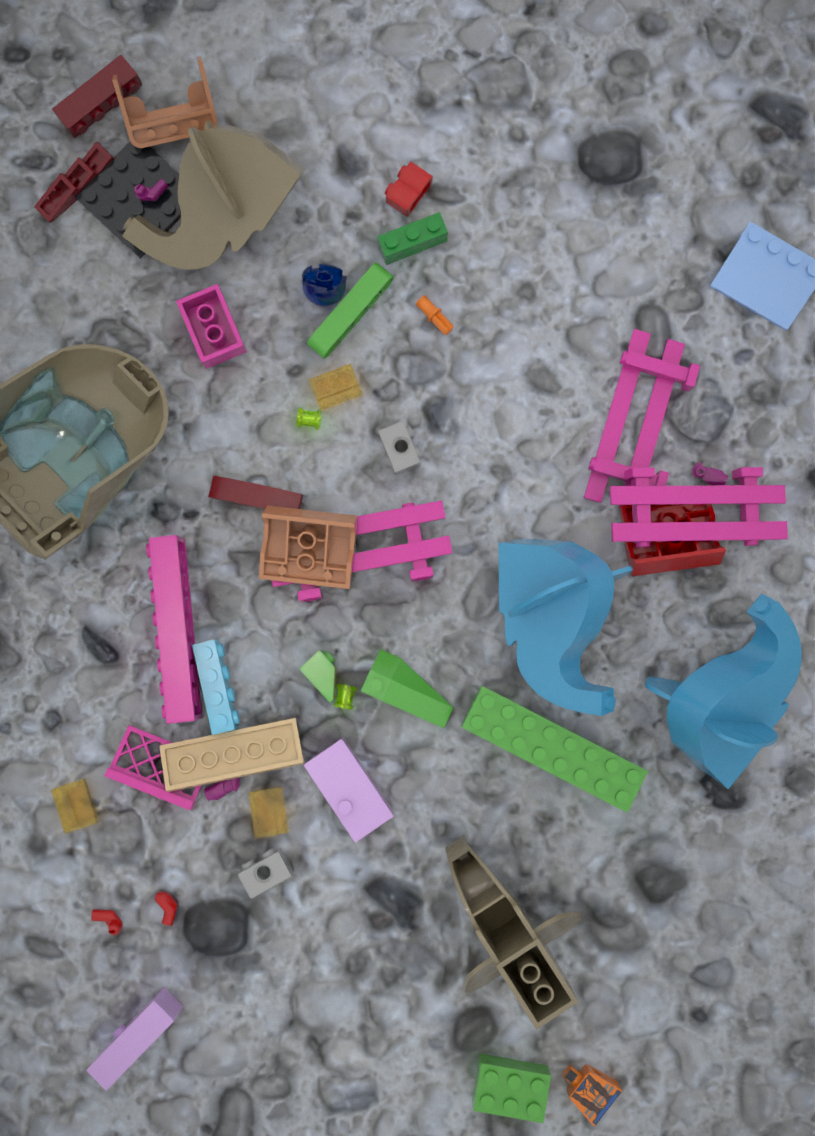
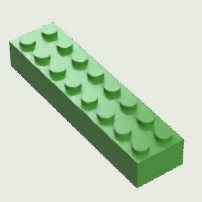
(554, 749)

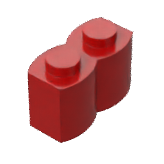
(408, 189)

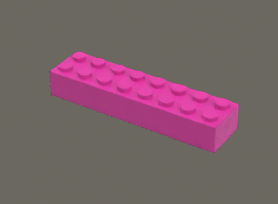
(175, 629)

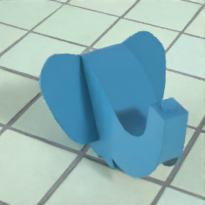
(554, 608)
(735, 700)

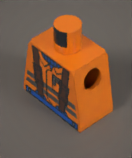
(591, 1091)

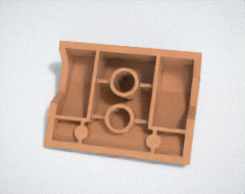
(308, 547)

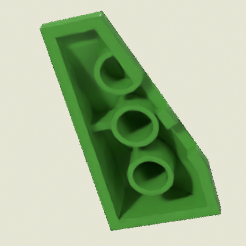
(403, 688)

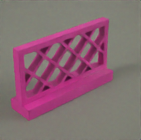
(145, 783)

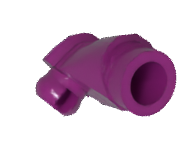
(710, 475)
(220, 789)

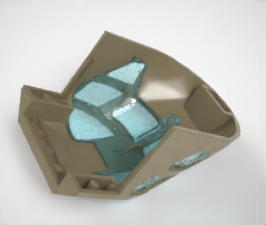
(73, 440)

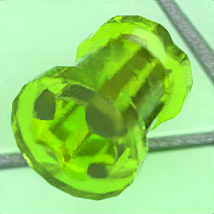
(309, 418)
(345, 696)

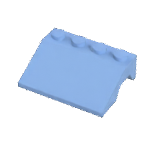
(767, 276)

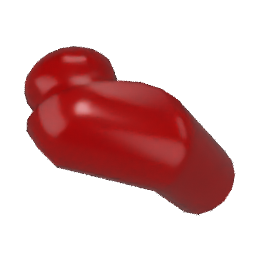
(168, 905)
(110, 918)

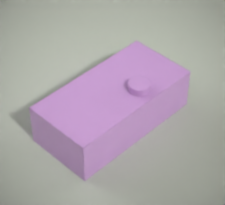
(349, 789)
(134, 1038)

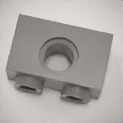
(390, 438)
(255, 882)

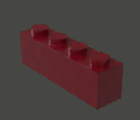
(96, 97)

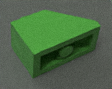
(321, 673)

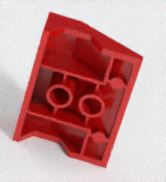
(673, 555)

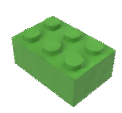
(511, 1088)

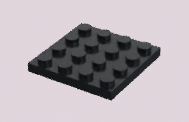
(113, 198)

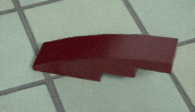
(67, 186)
(252, 494)

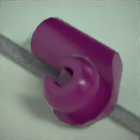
(148, 193)

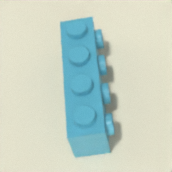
(215, 686)

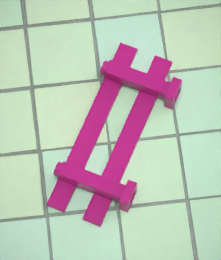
(666, 372)
(746, 494)
(414, 551)

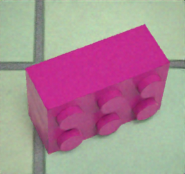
(211, 326)

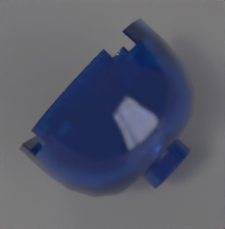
(323, 284)

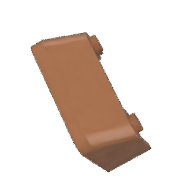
(168, 123)

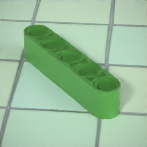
(350, 310)

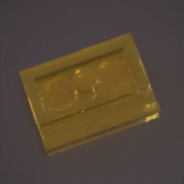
(335, 387)
(74, 805)
(268, 812)

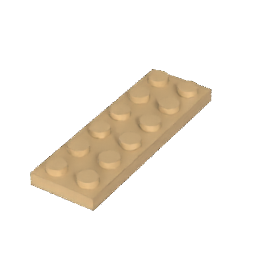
(231, 755)

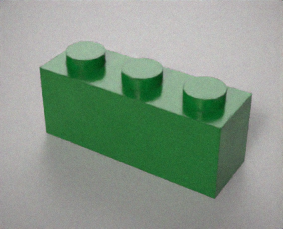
(412, 238)

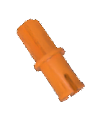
(434, 315)

